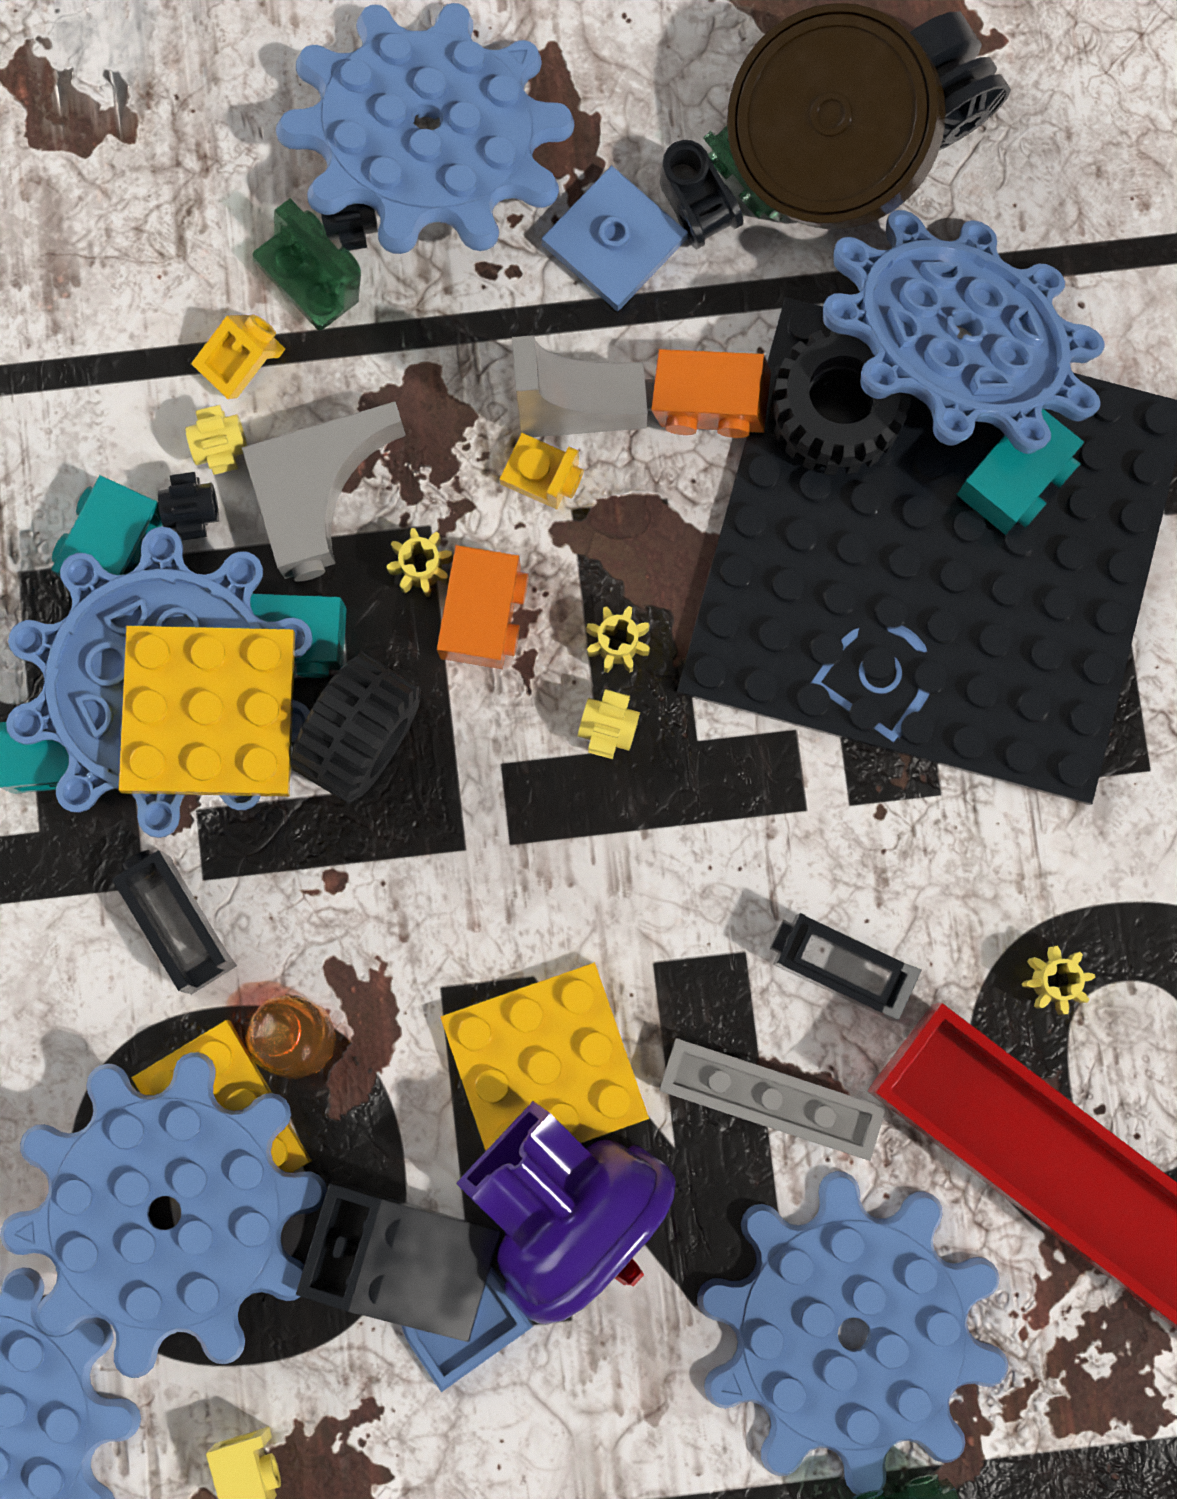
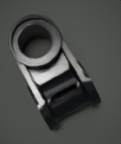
(703, 202)

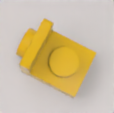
(237, 353)
(542, 471)

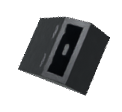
(398, 1262)

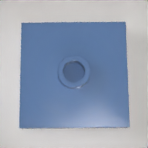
(614, 238)

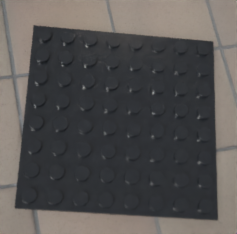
(1016, 626)

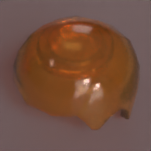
(290, 1036)

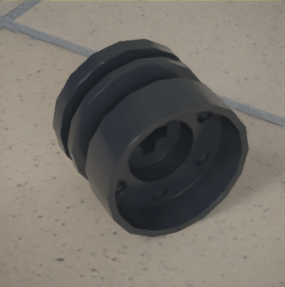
(968, 83)

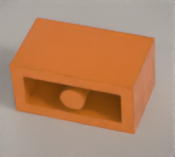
(711, 392)
(481, 607)

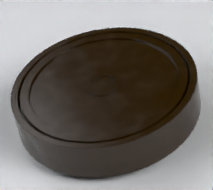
(836, 116)

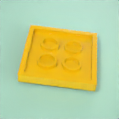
(207, 711)
(550, 1048)

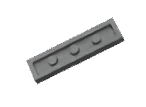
(772, 1099)

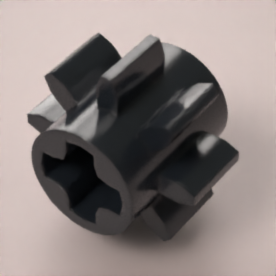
(351, 225)
(188, 506)

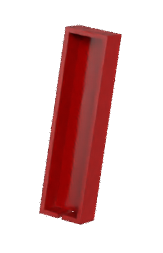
(1038, 1153)

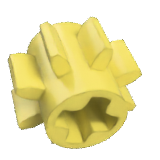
(216, 439)
(406, 557)
(610, 627)
(608, 724)
(1067, 966)

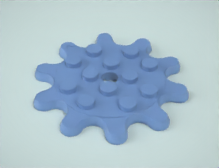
(416, 173)
(1017, 340)
(86, 661)
(149, 1277)
(790, 1320)
(44, 1413)

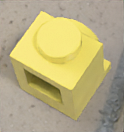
(242, 1467)

